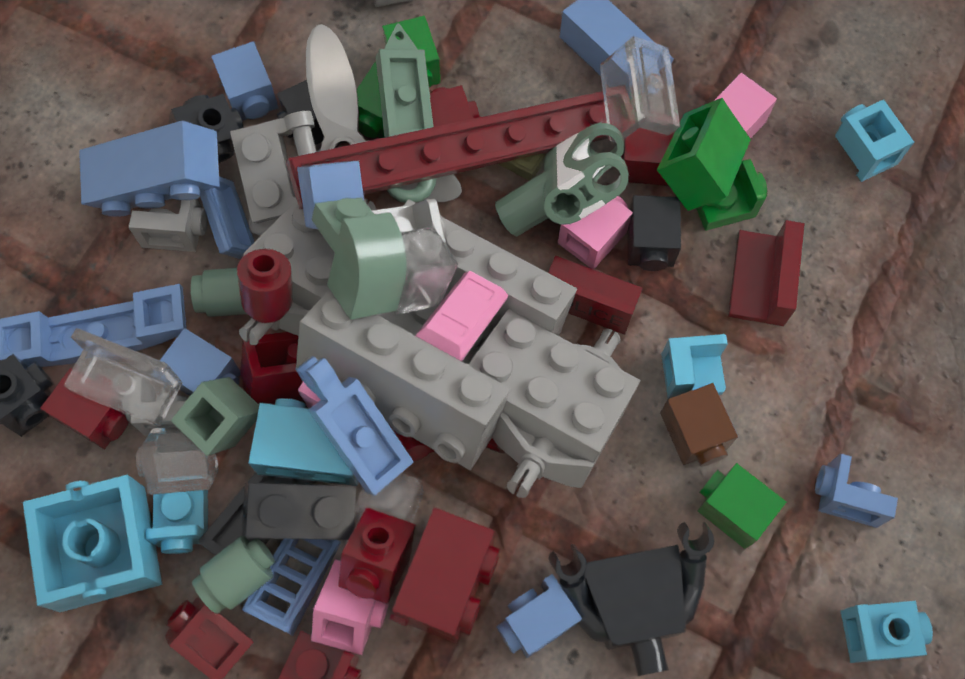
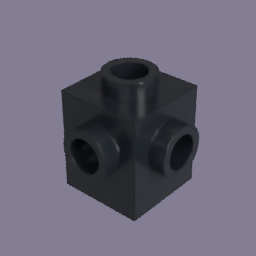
(212, 114)
(22, 394)

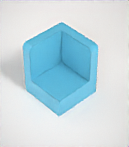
(693, 363)

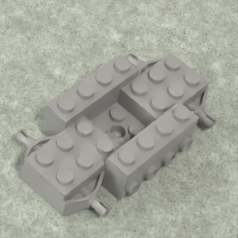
(518, 383)

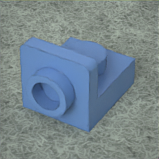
(852, 501)

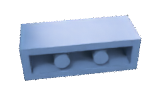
(149, 168)

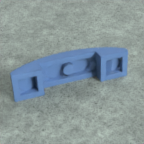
(138, 324)

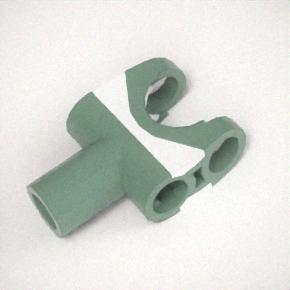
(568, 184)

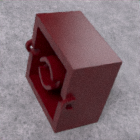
(446, 575)

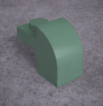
(367, 258)

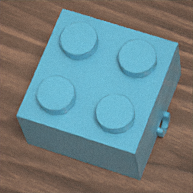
(90, 543)

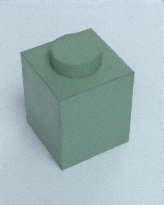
(216, 415)

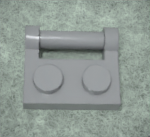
(263, 162)

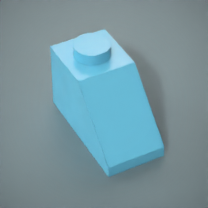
(294, 446)

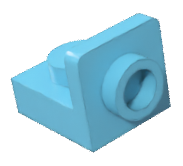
(178, 521)

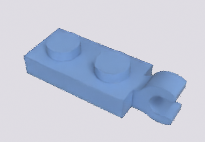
(354, 426)

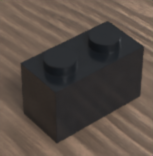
(298, 511)

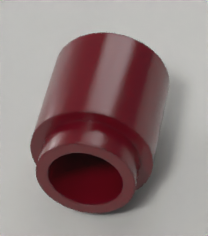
(265, 285)

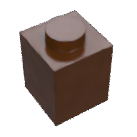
(699, 426)

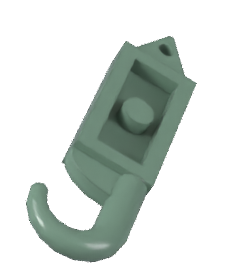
(404, 99)

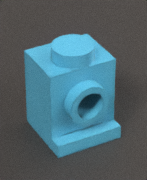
(873, 138)
(869, 634)

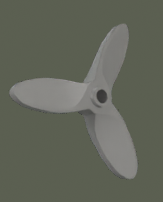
(336, 107)

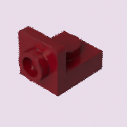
(206, 638)
(319, 661)

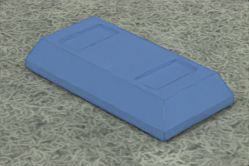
(227, 219)

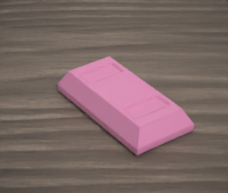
(463, 315)

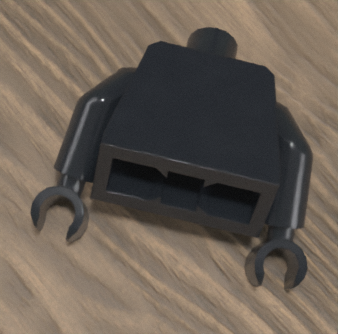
(638, 595)

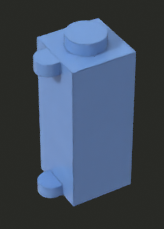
(597, 30)

